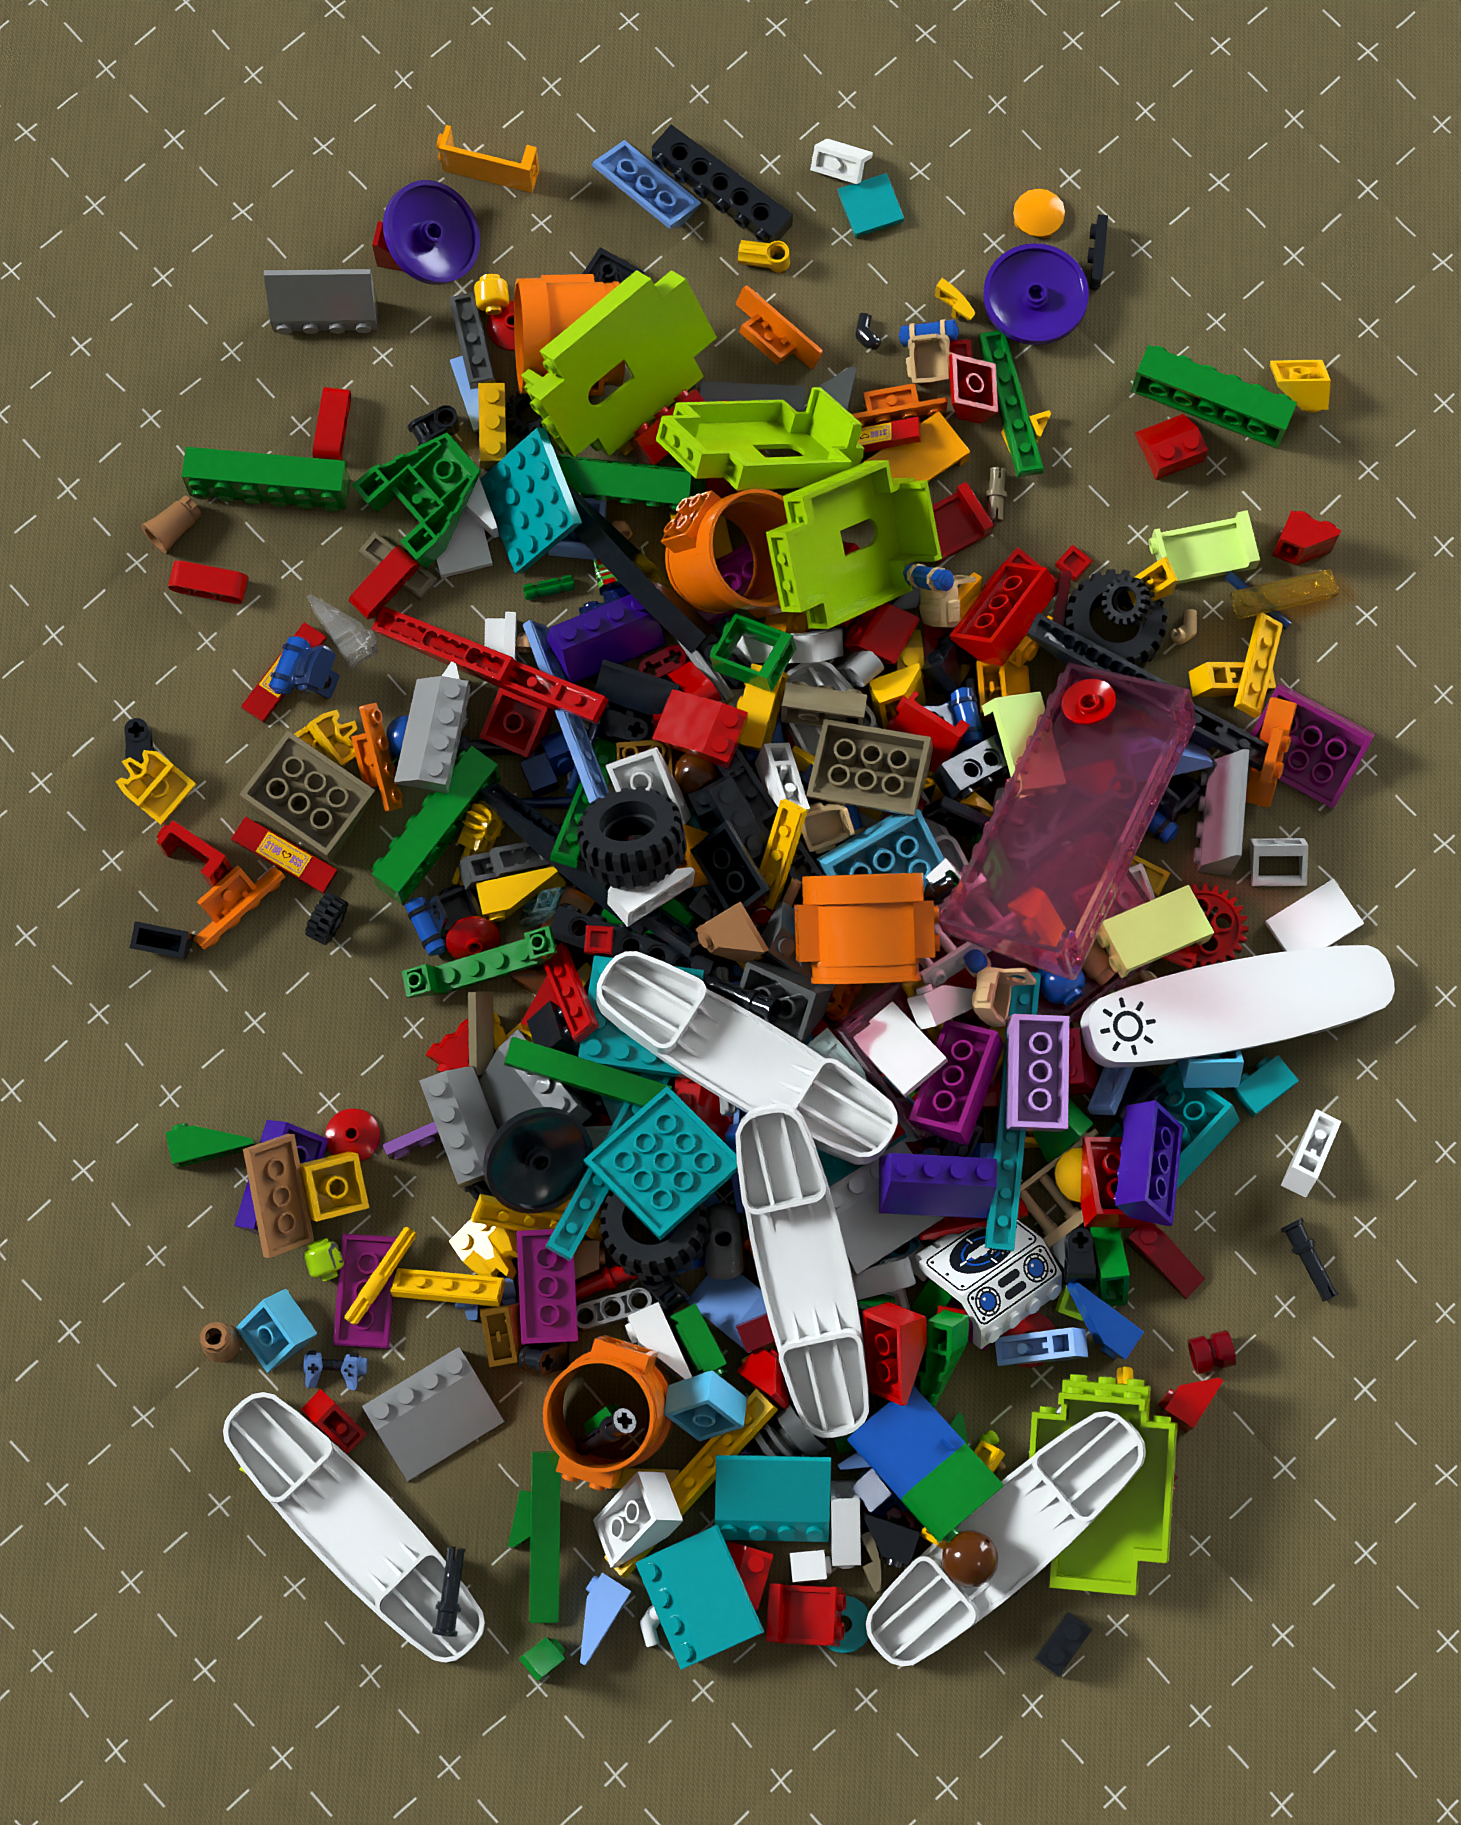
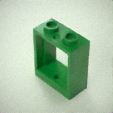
(775, 664)

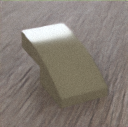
(873, 1569)

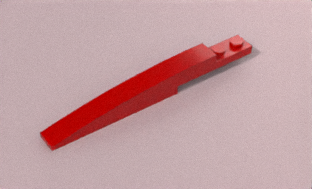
(490, 665)

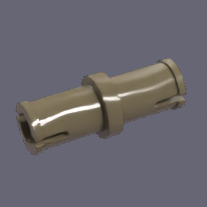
(996, 494)

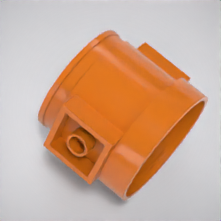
(545, 310)
(691, 556)
(865, 928)
(653, 1379)

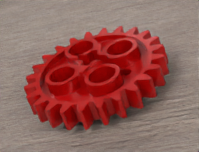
(1223, 939)

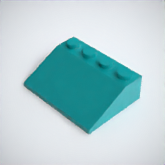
(1204, 1119)
(773, 1498)
(699, 1597)

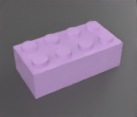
(1037, 1072)

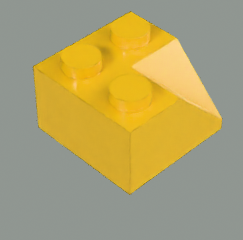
(334, 1186)

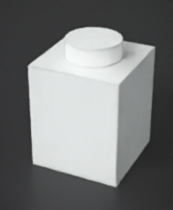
(809, 1566)

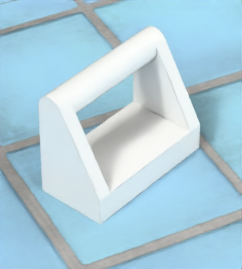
(1279, 847)

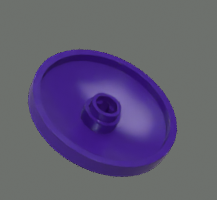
(431, 232)
(1035, 294)

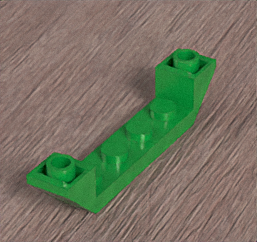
(480, 967)

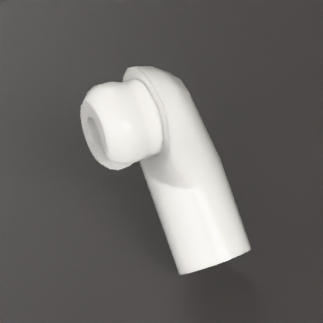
(648, 1625)

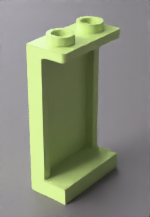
(1208, 548)
(1016, 721)
(1154, 930)

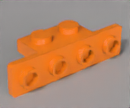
(773, 332)
(897, 404)
(1275, 733)
(374, 757)
(231, 900)

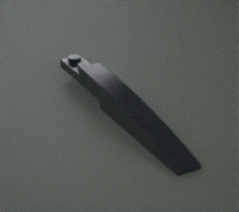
(648, 584)
(1208, 728)
(765, 812)
(542, 836)

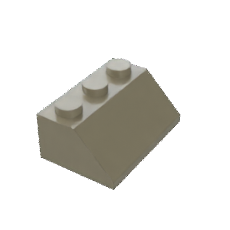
(812, 705)

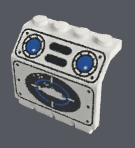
(993, 1284)

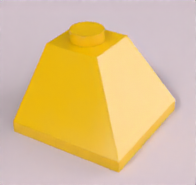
(1303, 382)

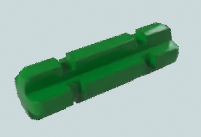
(548, 587)

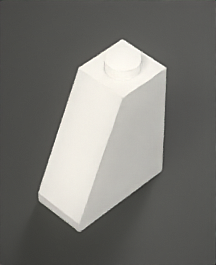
(844, 1524)

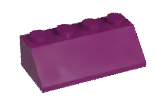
(955, 1093)

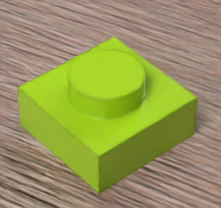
(1067, 1305)

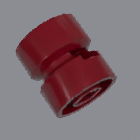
(1212, 1352)

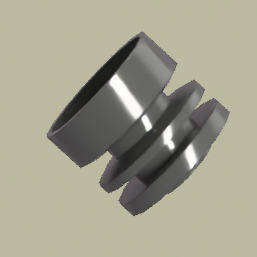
(790, 1437)

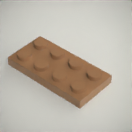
(278, 1195)

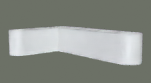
(811, 646)

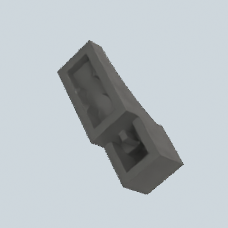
(499, 863)

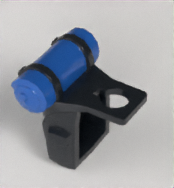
(1178, 798)
(436, 916)

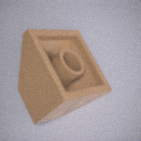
(732, 935)

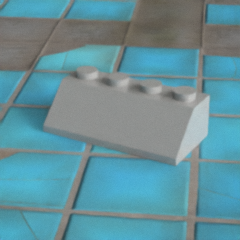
(433, 733)
(461, 1120)

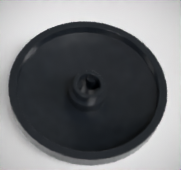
(537, 1160)

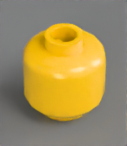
(491, 294)

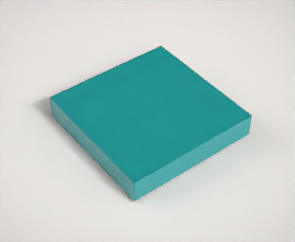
(870, 205)

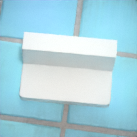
(839, 160)
(502, 634)

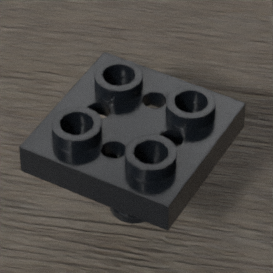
(609, 268)

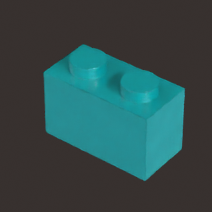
(1264, 1085)

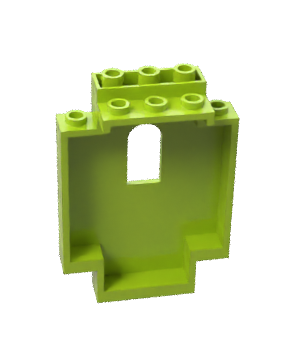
(640, 322)
(725, 439)
(809, 550)
(1139, 1518)

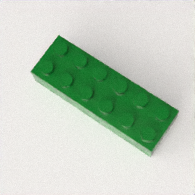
(1213, 396)
(266, 478)
(629, 481)
(434, 827)

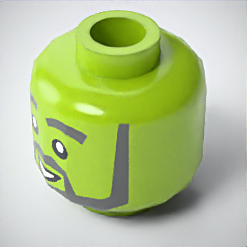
(323, 1259)

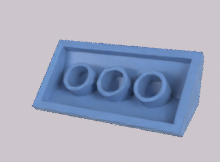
(647, 185)

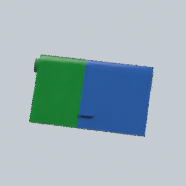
(925, 1464)

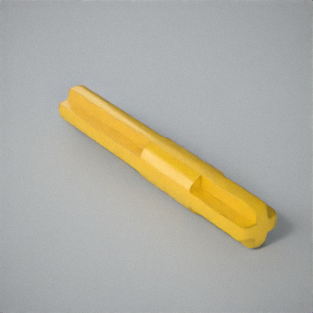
(380, 1276)

